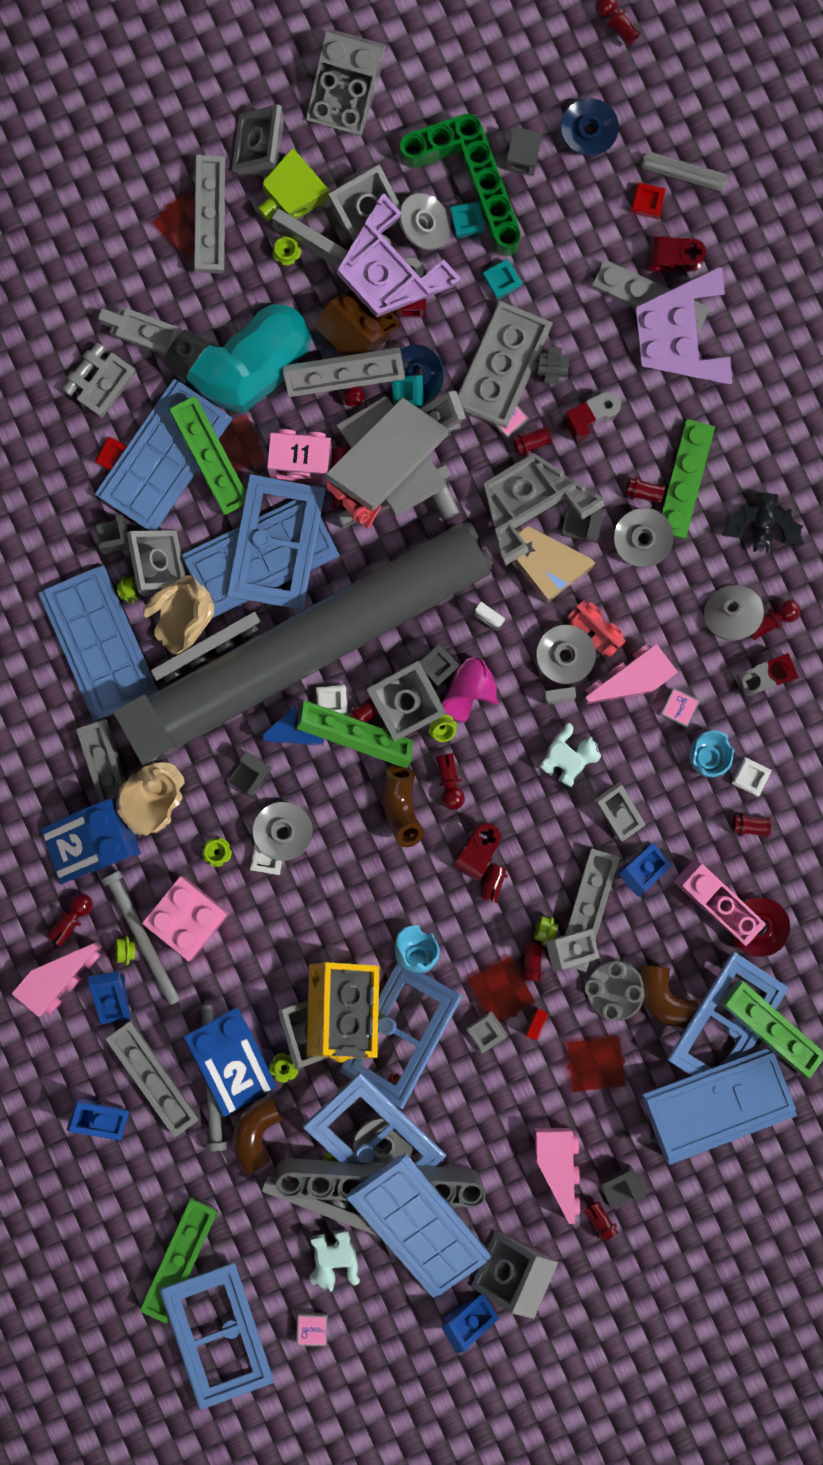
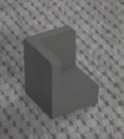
(523, 151)
(585, 529)
(113, 536)
(438, 666)
(250, 774)
(622, 1187)

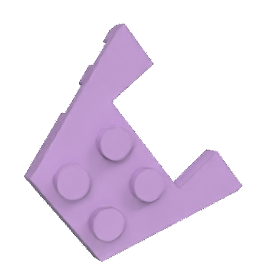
(381, 274)
(670, 333)

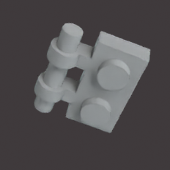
(105, 385)

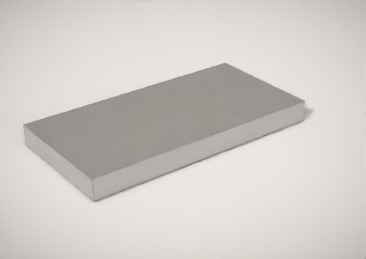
(503, 364)
(387, 454)
(419, 485)

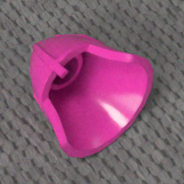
(470, 683)

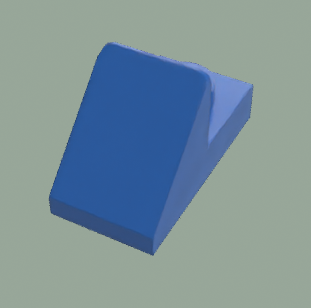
(285, 732)
(644, 869)
(110, 997)
(97, 1119)
(469, 1322)

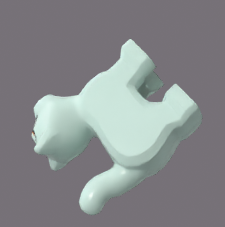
(564, 757)
(333, 1256)

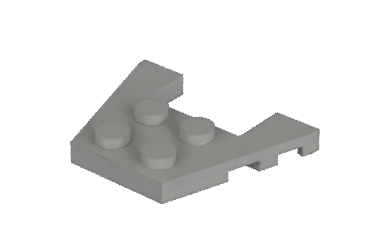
(525, 493)

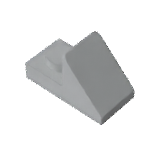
(446, 410)
(619, 812)
(572, 949)

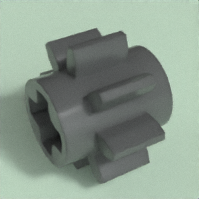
(553, 365)

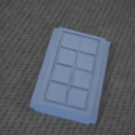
(157, 462)
(269, 566)
(98, 642)
(719, 1105)
(418, 1225)

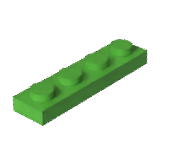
(209, 455)
(687, 476)
(354, 734)
(773, 1029)
(180, 1255)

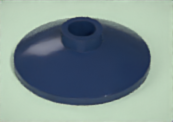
(592, 114)
(421, 356)

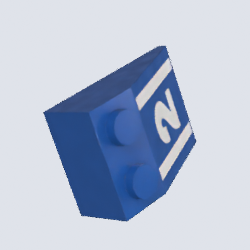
(89, 841)
(229, 1061)

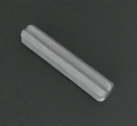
(684, 171)

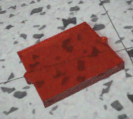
(178, 224)
(241, 444)
(501, 989)
(596, 1064)

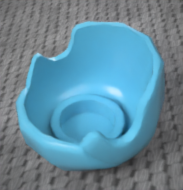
(711, 754)
(416, 950)

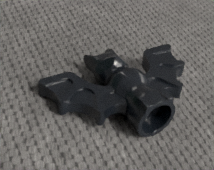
(765, 517)

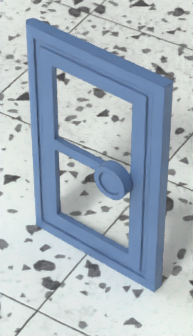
(249, 536)
(735, 964)
(448, 1000)
(357, 1087)
(244, 1324)

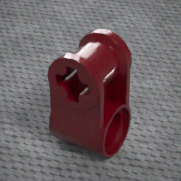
(671, 254)
(476, 856)

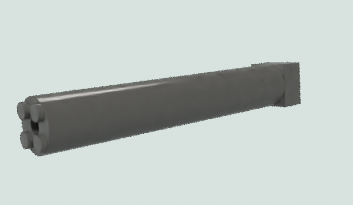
(303, 644)

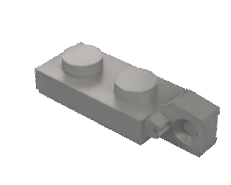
(140, 329)

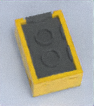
(343, 1011)

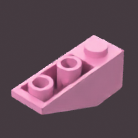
(638, 678)
(719, 902)
(47, 983)
(555, 1158)

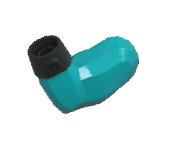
(249, 362)

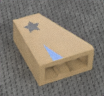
(550, 564)

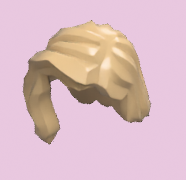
(184, 613)
(150, 797)

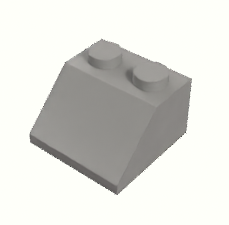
(515, 1275)

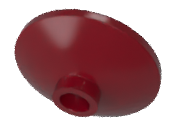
(777, 929)

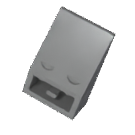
(345, 81)

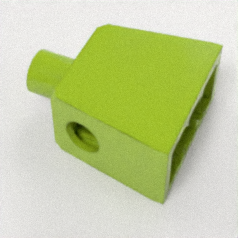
(292, 188)

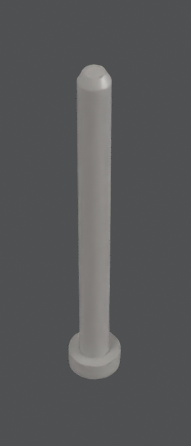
(141, 936)
(216, 1142)

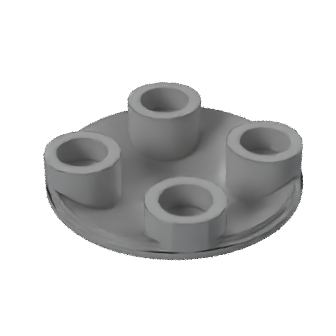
(615, 990)

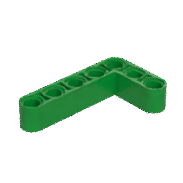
(476, 172)

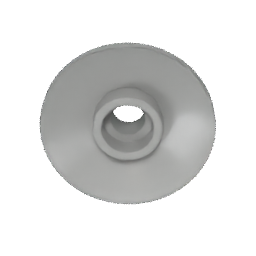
(425, 221)
(643, 522)
(736, 624)
(574, 641)
(287, 817)
(391, 1149)

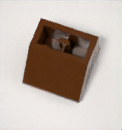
(353, 326)

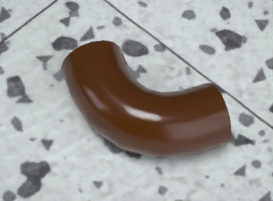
(399, 806)
(660, 1000)
(249, 1133)

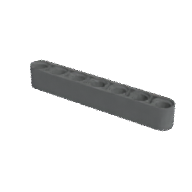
(338, 1172)

